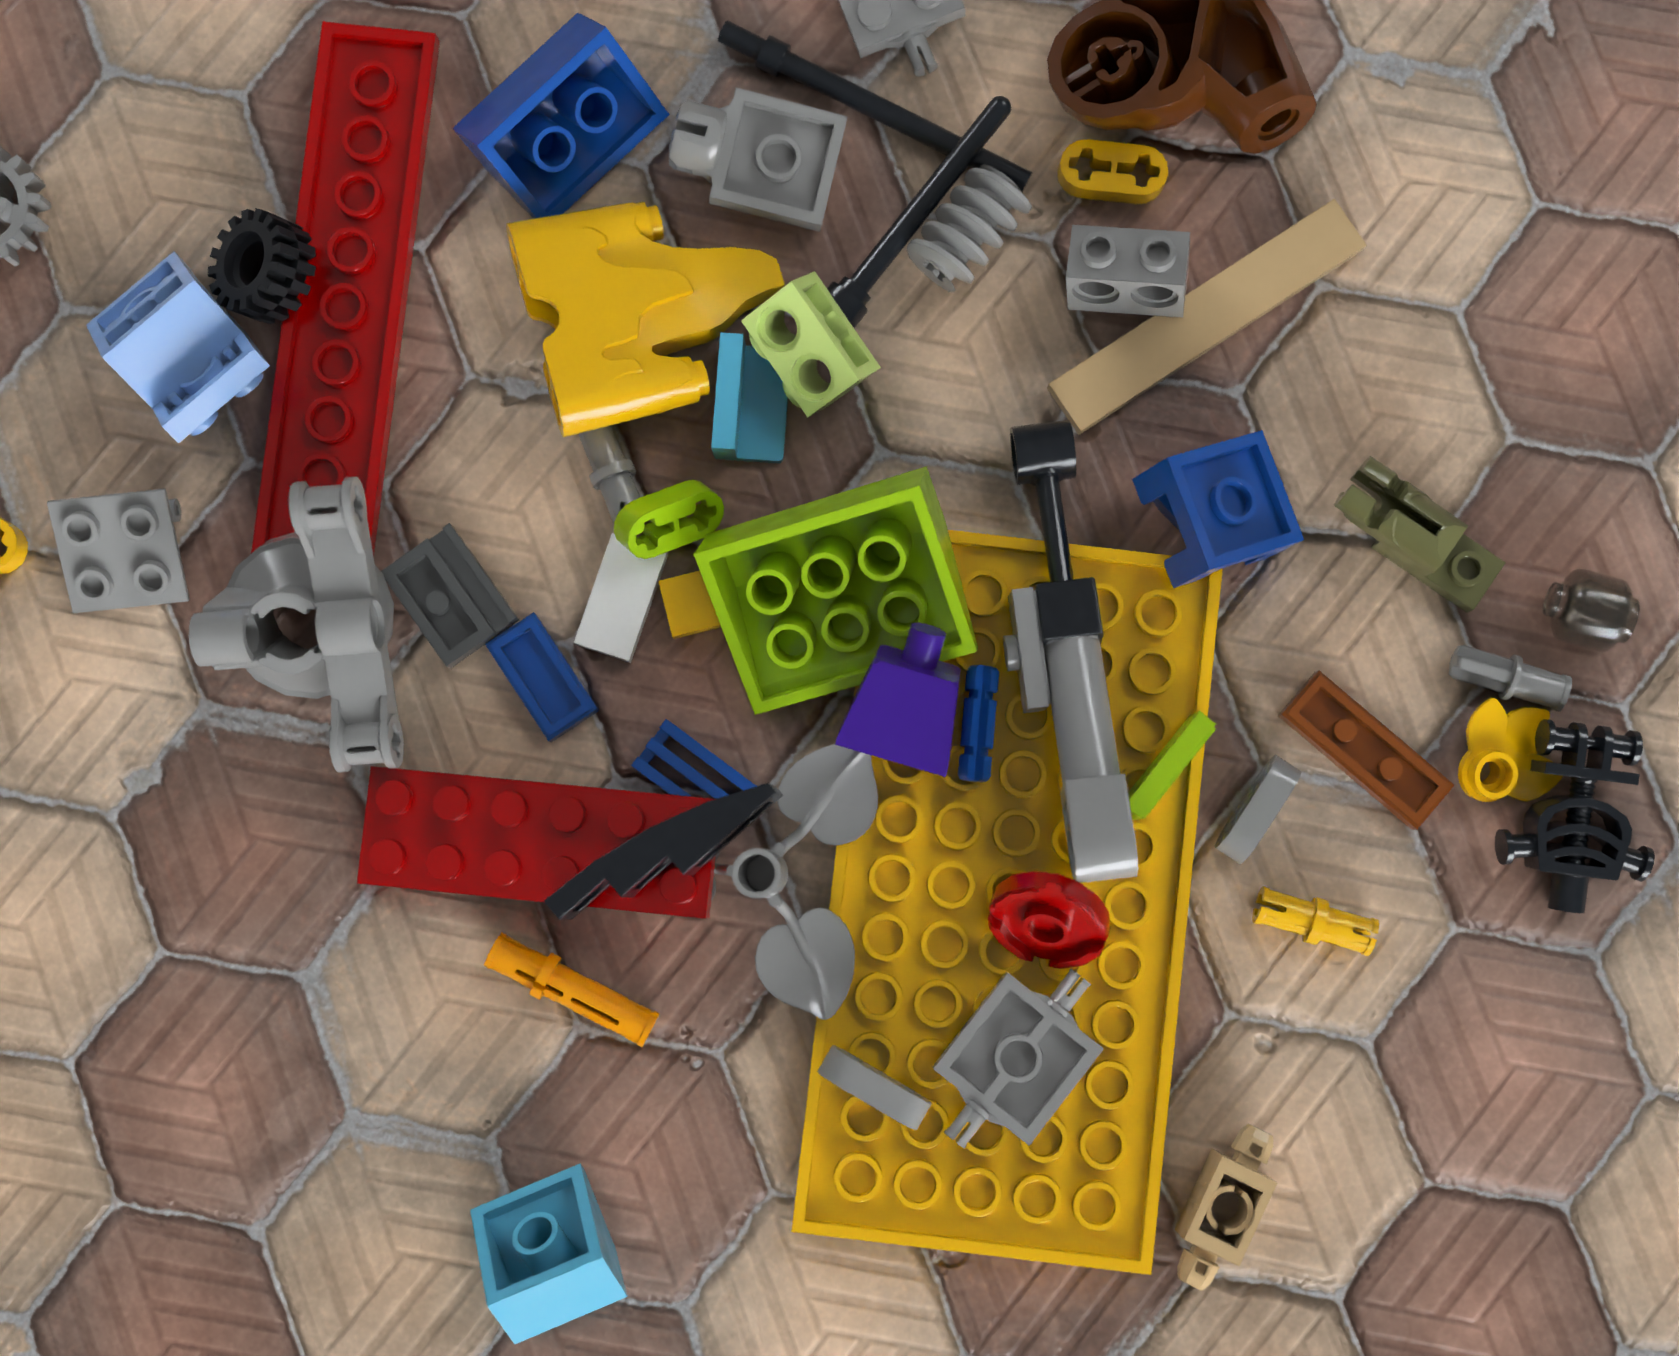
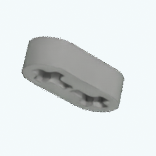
(1258, 809)
(874, 1087)

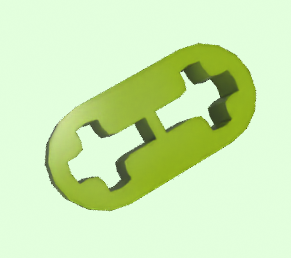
(669, 520)

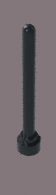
(853, 293)

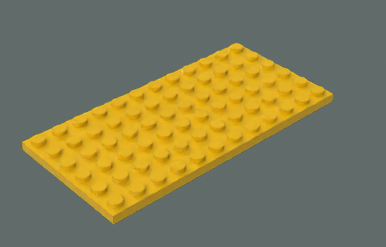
(927, 960)

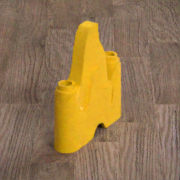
(627, 305)

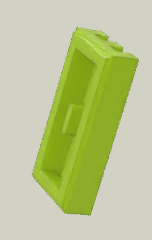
(1169, 764)

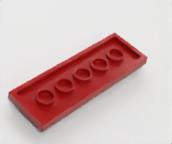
(515, 838)

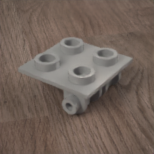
(119, 550)

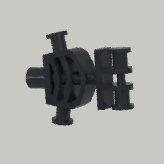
(1571, 872)

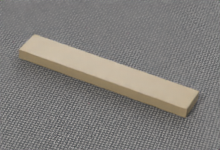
(1210, 316)

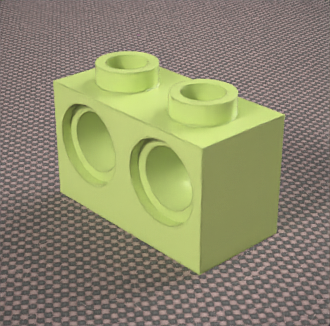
(821, 335)

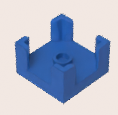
(1224, 505)

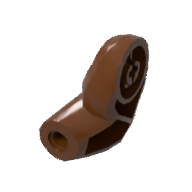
(1171, 58)

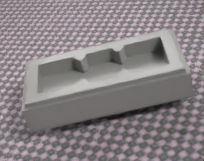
(1026, 650)

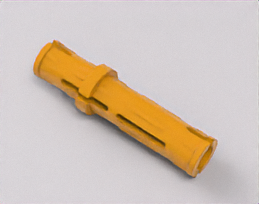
(562, 984)

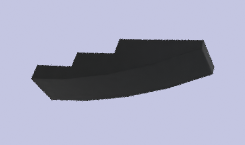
(685, 840)

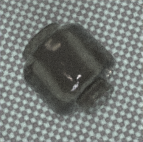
(1591, 610)

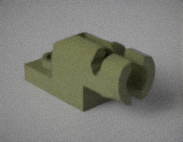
(1419, 535)

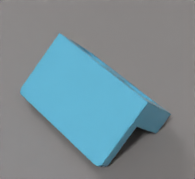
(748, 405)

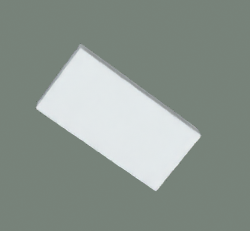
(619, 602)

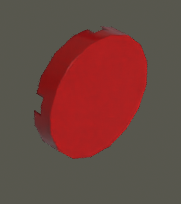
(1049, 919)

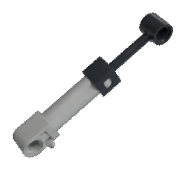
(1093, 789)

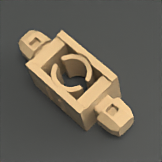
(1198, 1264)

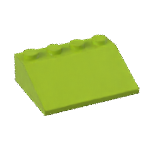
(829, 583)

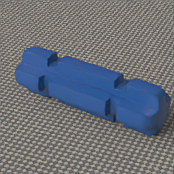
(978, 723)

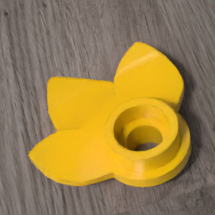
(1509, 748)

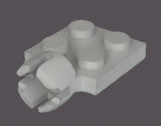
(761, 155)

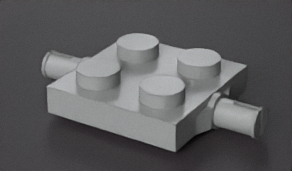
(899, 25)
(1017, 1058)

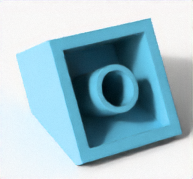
(546, 1255)

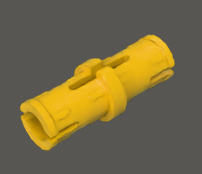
(1315, 921)

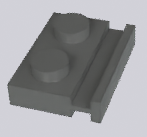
(449, 596)

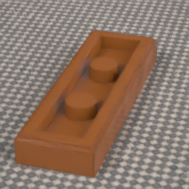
(1366, 750)

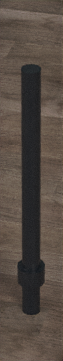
(775, 58)

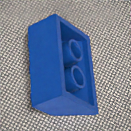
(562, 118)

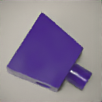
(906, 704)

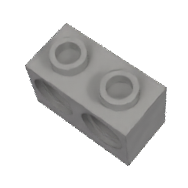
(1127, 270)

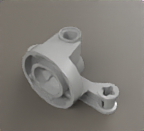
(324, 569)

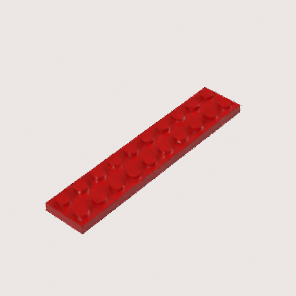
(362, 214)

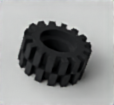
(261, 266)

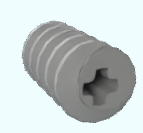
(966, 225)

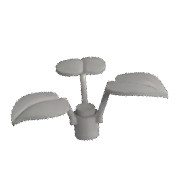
(810, 957)

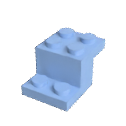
(177, 348)

